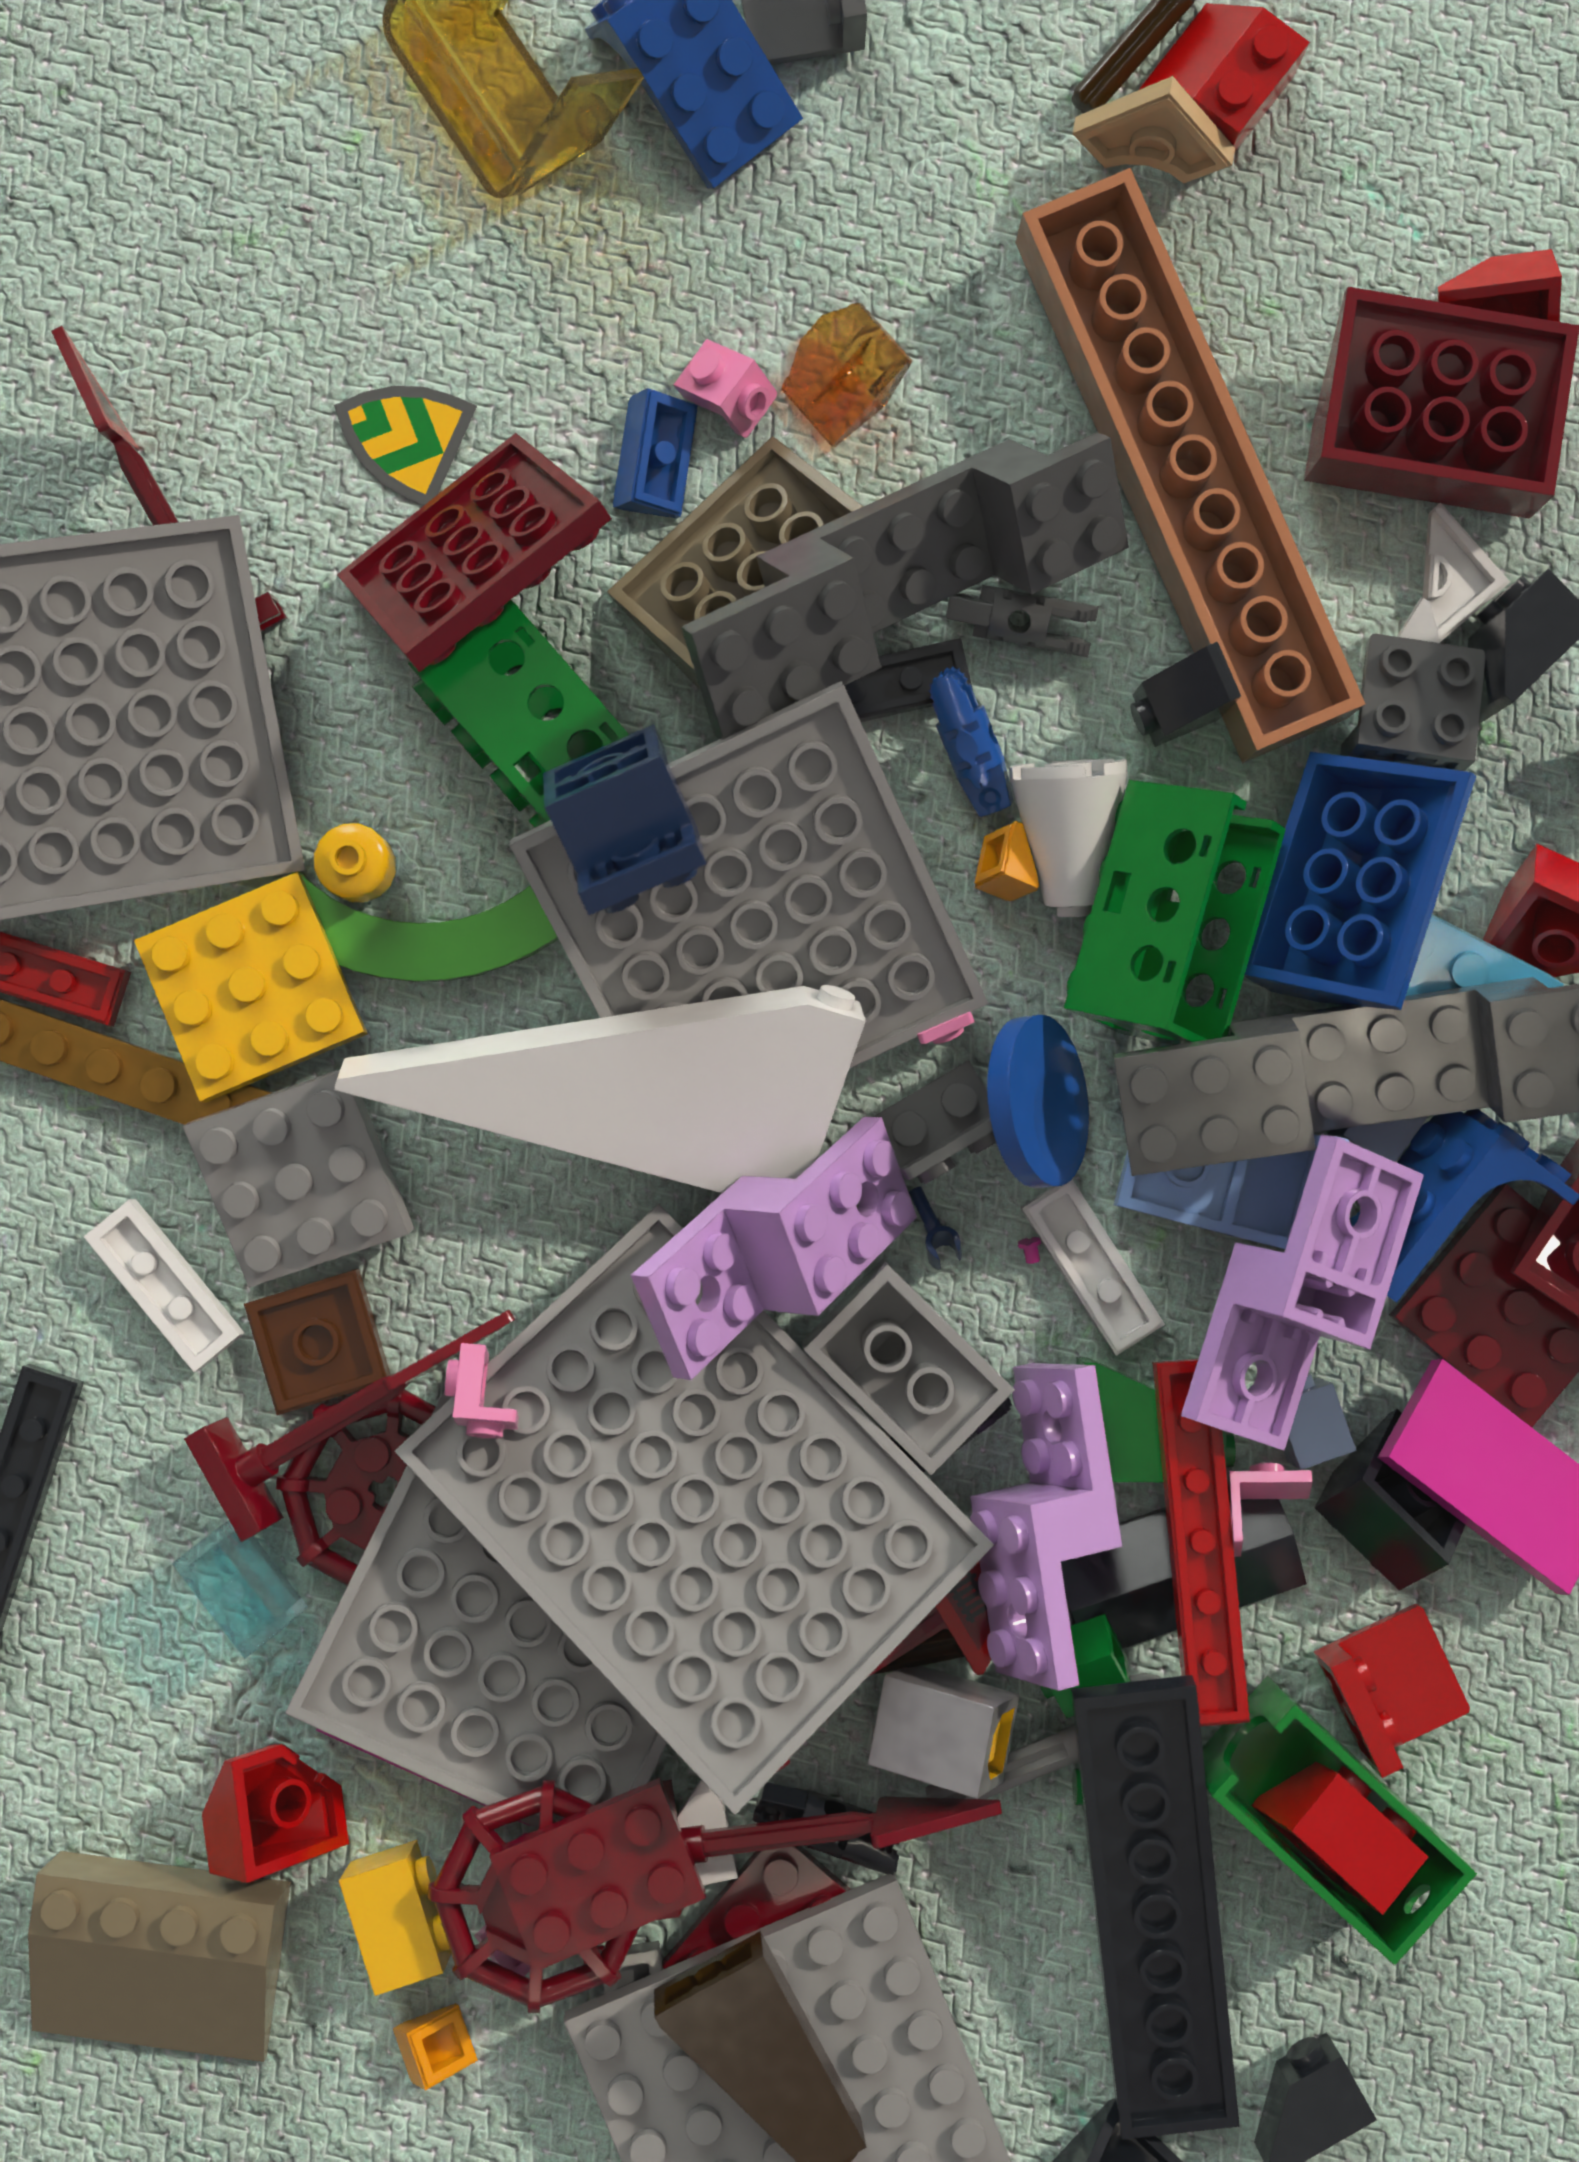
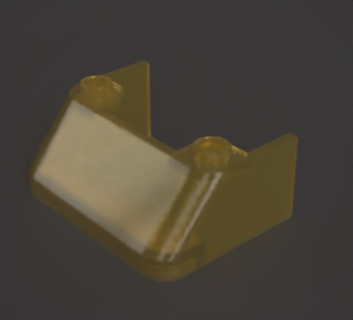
(495, 94)

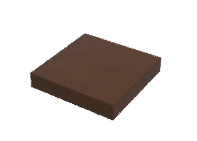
(317, 1341)

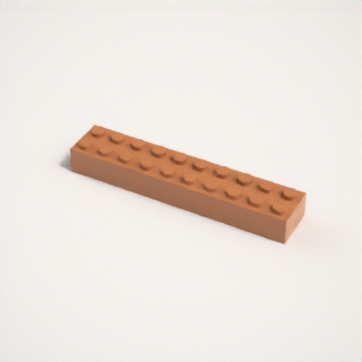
(1186, 461)

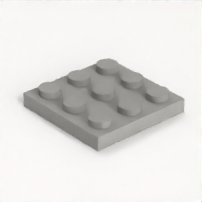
(298, 1178)

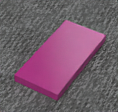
(1490, 1473)

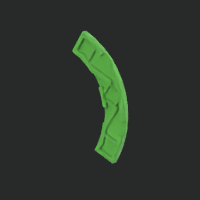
(434, 949)

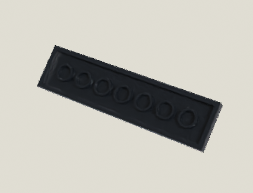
(1156, 1906)

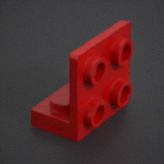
(1392, 1684)

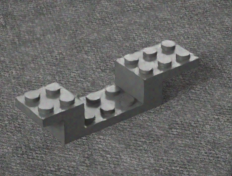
(833, 587)
(1351, 1067)

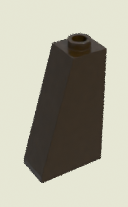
(759, 2047)

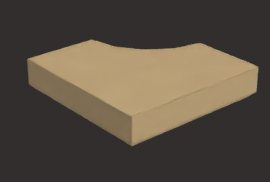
(1157, 130)

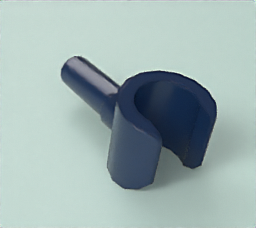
(936, 1233)

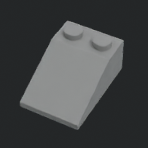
(906, 1367)

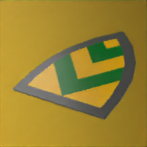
(406, 436)

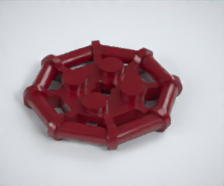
(348, 1486)
(501, 1929)

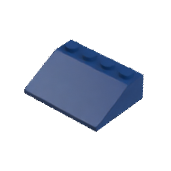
(1357, 879)

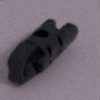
(784, 1803)

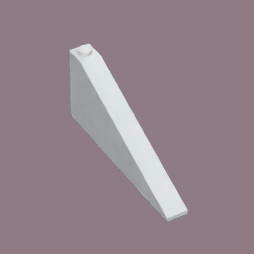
(656, 1091)

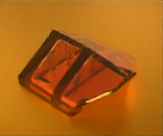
(844, 372)

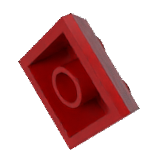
(1233, 64)
(1344, 1833)

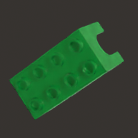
(503, 717)
(1147, 949)
(1284, 1740)

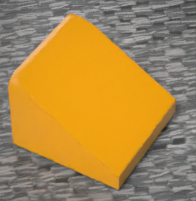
(1006, 864)
(435, 2046)

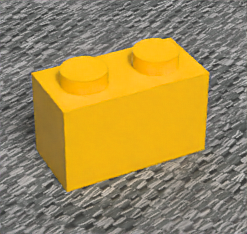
(394, 1918)

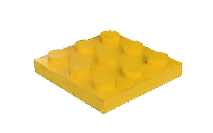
(250, 987)

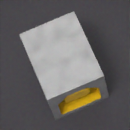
(943, 1730)

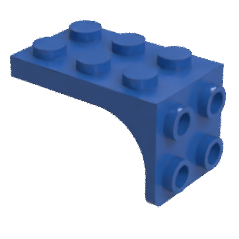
(701, 77)
(1460, 1163)

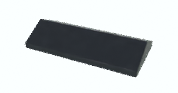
(1136, 1580)

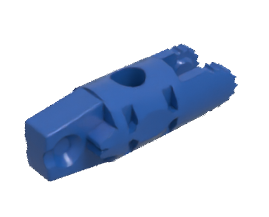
(970, 743)

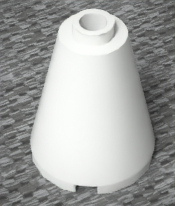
(1069, 825)

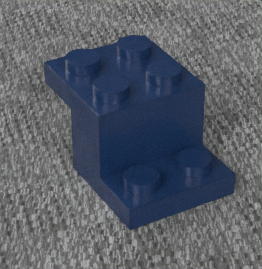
(623, 821)

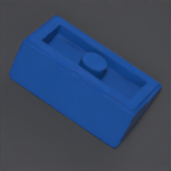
(655, 454)

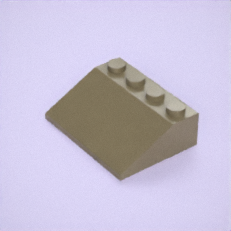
(715, 548)
(155, 1955)

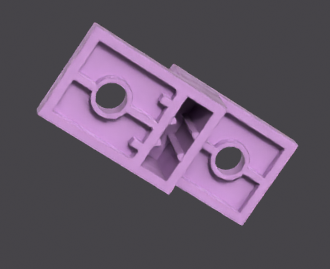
(775, 1247)
(1321, 1286)
(1052, 1519)

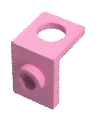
(1263, 1482)

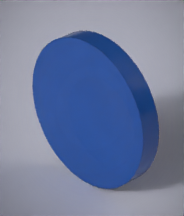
(1038, 1101)

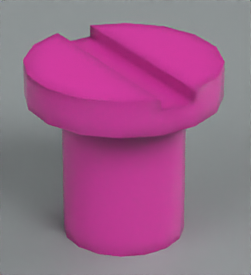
(1030, 1249)

